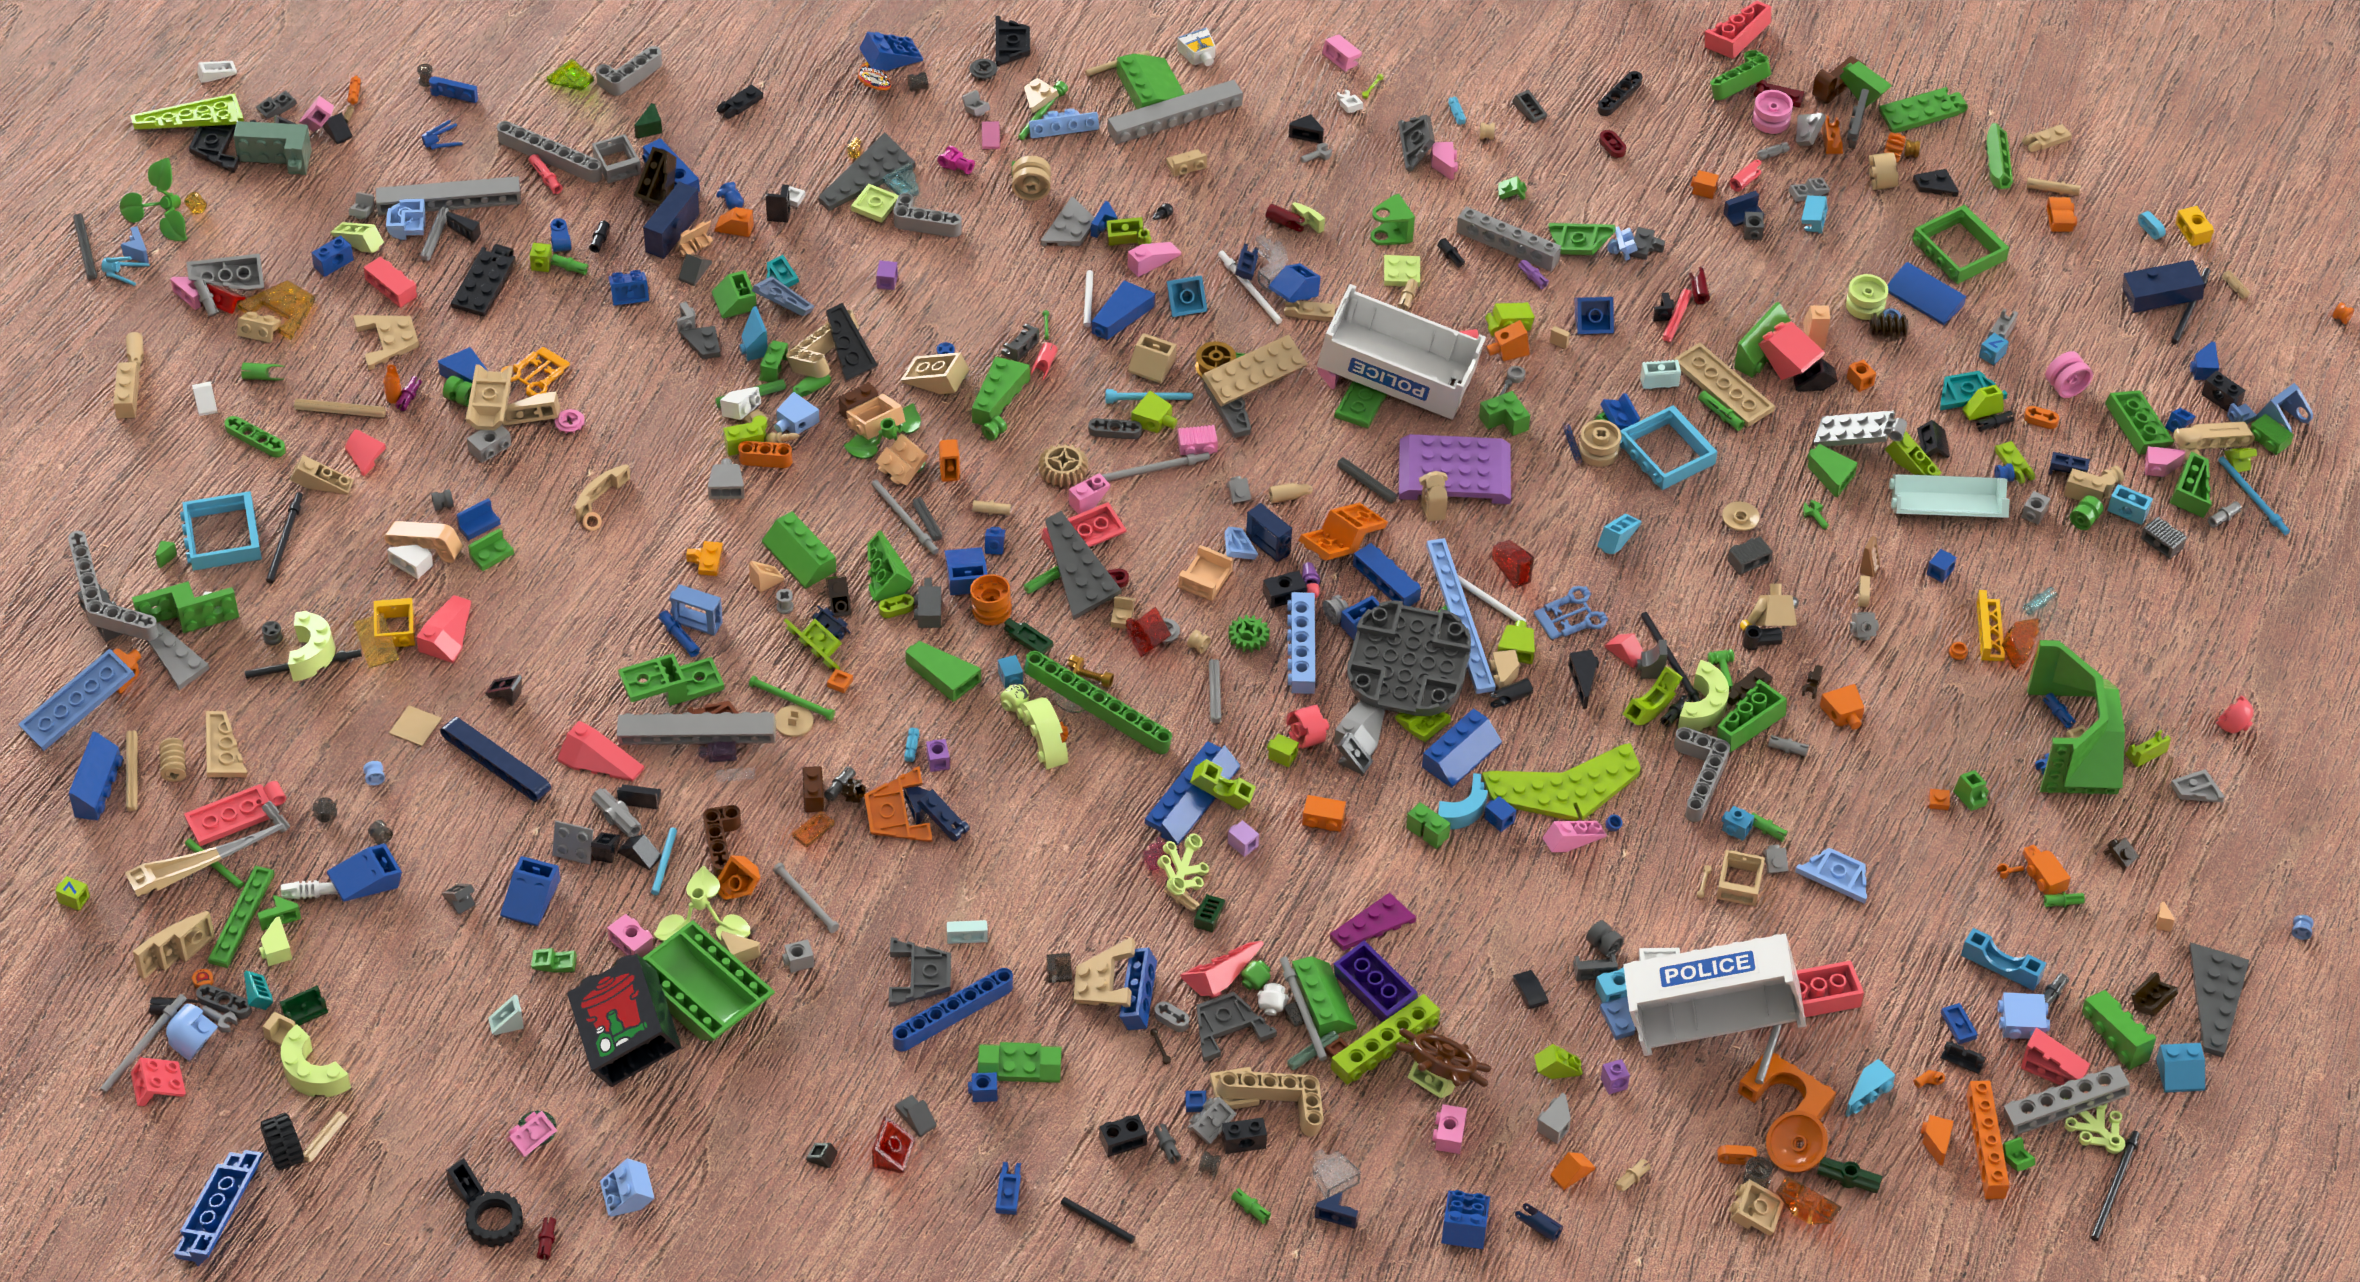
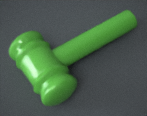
(1723, 658)

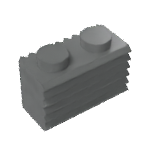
(2163, 537)
(1750, 555)

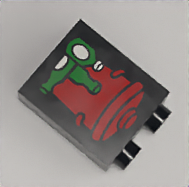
(623, 1019)

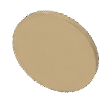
(794, 721)

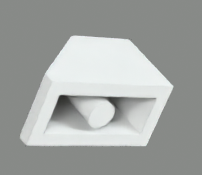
(411, 559)

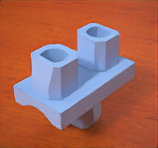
(1624, 243)

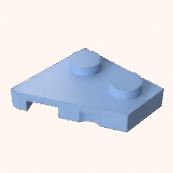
(1238, 544)

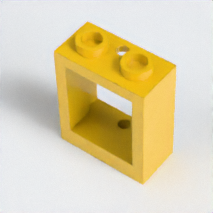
(402, 608)

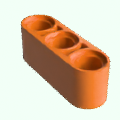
(765, 454)

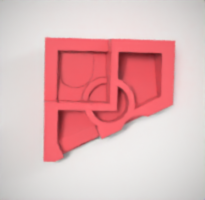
(363, 450)

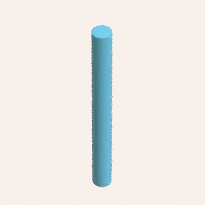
(664, 861)

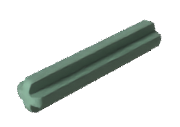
(1310, 1052)

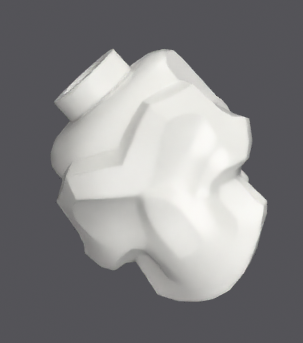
(1272, 999)

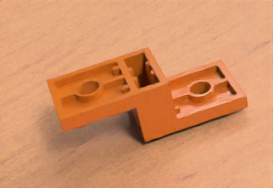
(1342, 531)

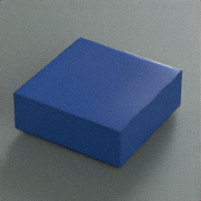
(1195, 1100)

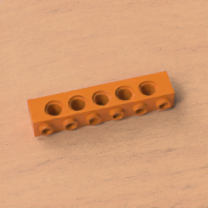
(1987, 1140)

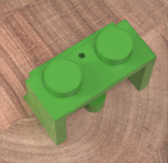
(770, 364)

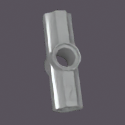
(616, 812)

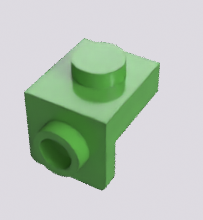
(1512, 187)
(2017, 1156)

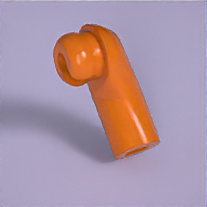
(1929, 1077)

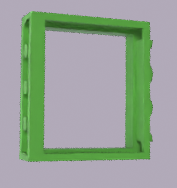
(1976, 227)

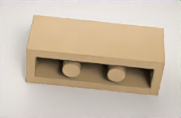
(126, 390)

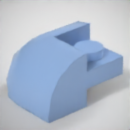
(406, 218)
(189, 1031)

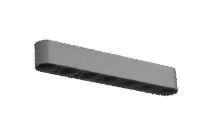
(549, 151)

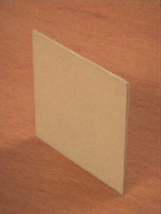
(415, 725)

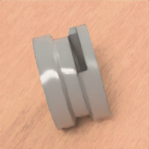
(1333, 609)

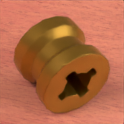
(1912, 148)

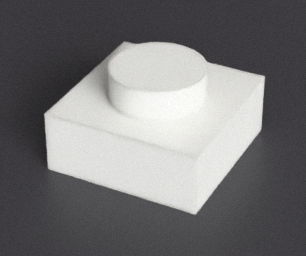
(796, 196)

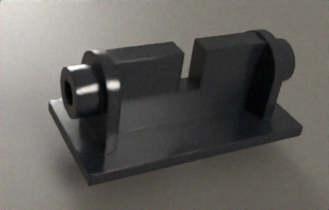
(1964, 1058)

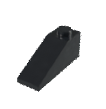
(1583, 671)

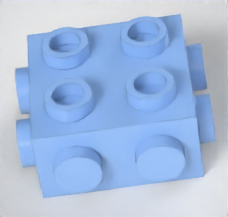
(2022, 1015)

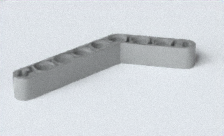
(102, 613)

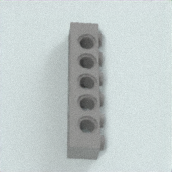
(1508, 238)
(2059, 1108)

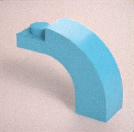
(1467, 811)

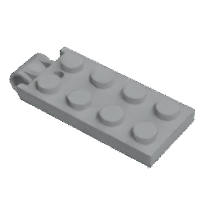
(1859, 429)

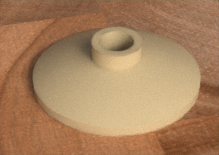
(1740, 516)

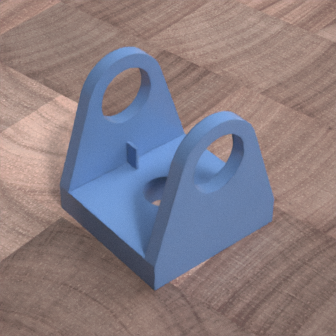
(2289, 400)

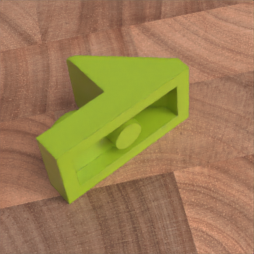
(2240, 458)

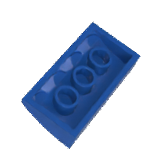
(1926, 293)

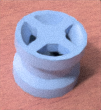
(374, 773)

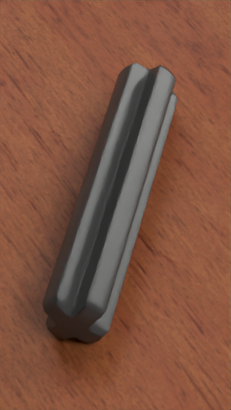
(927, 519)

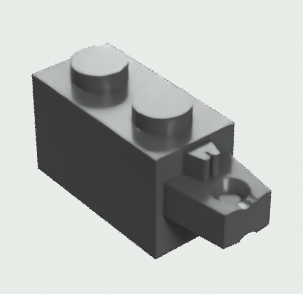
(929, 605)

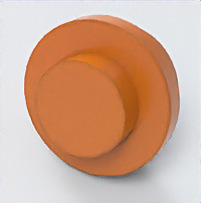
(1958, 651)

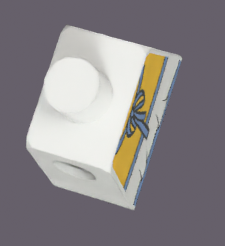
(1197, 47)

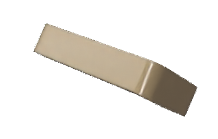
(809, 357)
(1277, 1087)

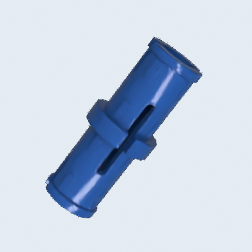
(2059, 710)

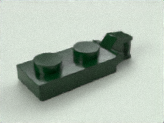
(1028, 636)

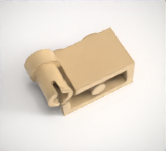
(2085, 484)

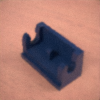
(2065, 463)

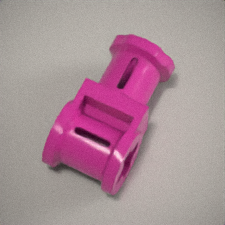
(955, 160)

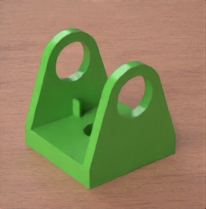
(1398, 225)

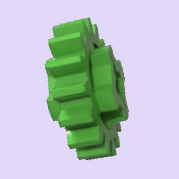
(1248, 633)

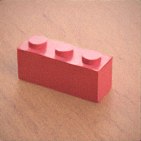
(390, 281)

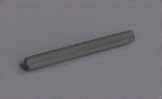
(84, 246)

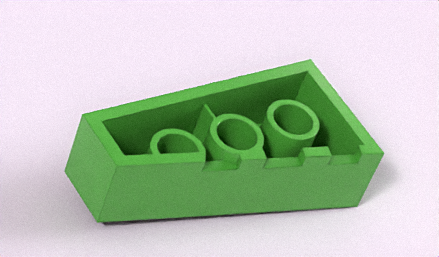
(2119, 1029)

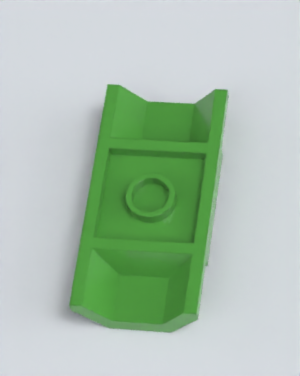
(1021, 1061)

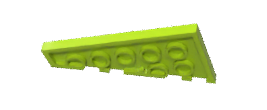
(207, 112)

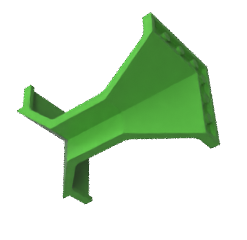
(2097, 757)

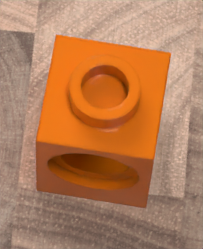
(1861, 375)

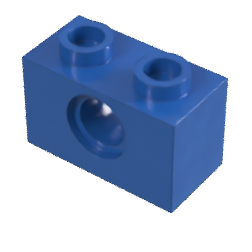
(332, 256)

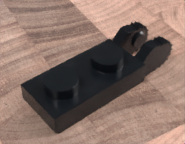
(740, 102)

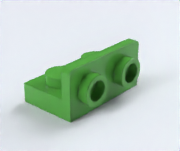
(490, 550)

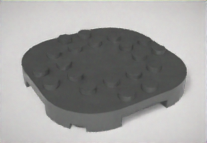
(1409, 659)

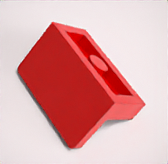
(224, 298)

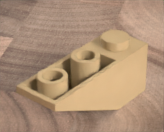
(320, 477)

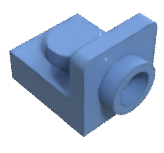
(2241, 413)

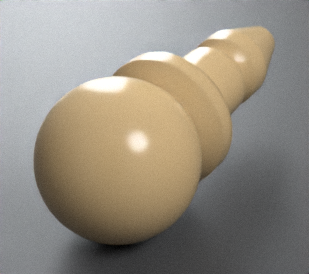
(781, 438)

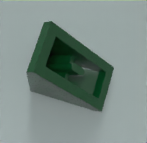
(648, 123)

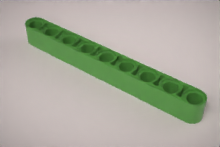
(1098, 702)

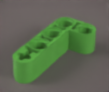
(1752, 71)

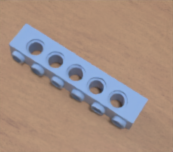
(1302, 642)

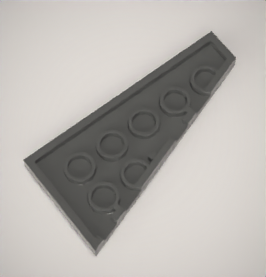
(1081, 572)

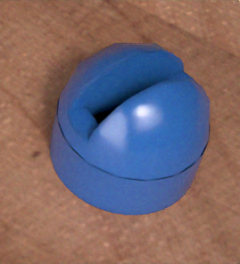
(1613, 823)

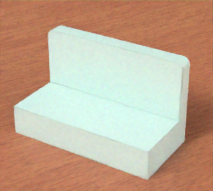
(967, 932)

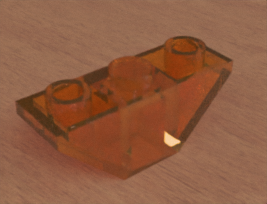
(2019, 641)
(1807, 1203)

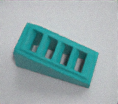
(257, 995)

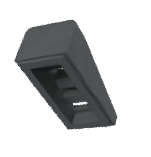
(1530, 100)

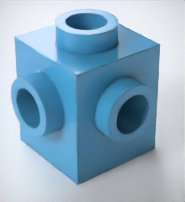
(1737, 822)

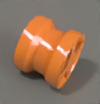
(2343, 313)

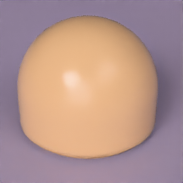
(591, 515)

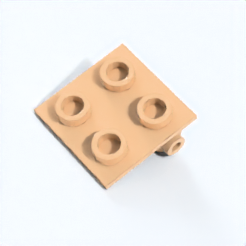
(694, 239)

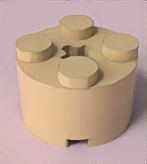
(1883, 171)

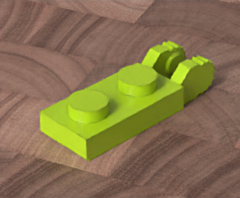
(2010, 454)

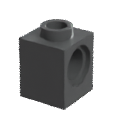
(1753, 225)

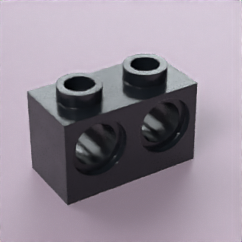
(1124, 1139)

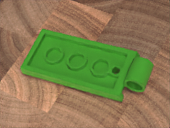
(1922, 109)

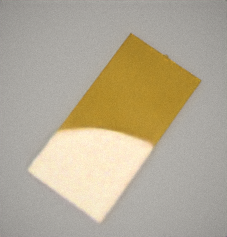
(378, 649)

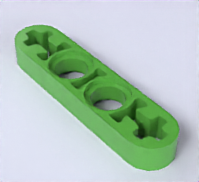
(252, 439)

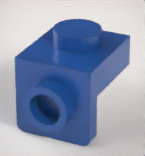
(994, 540)

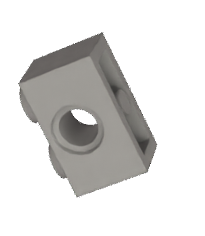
(488, 443)

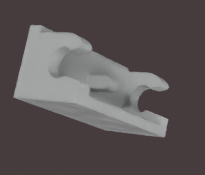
(2004, 325)

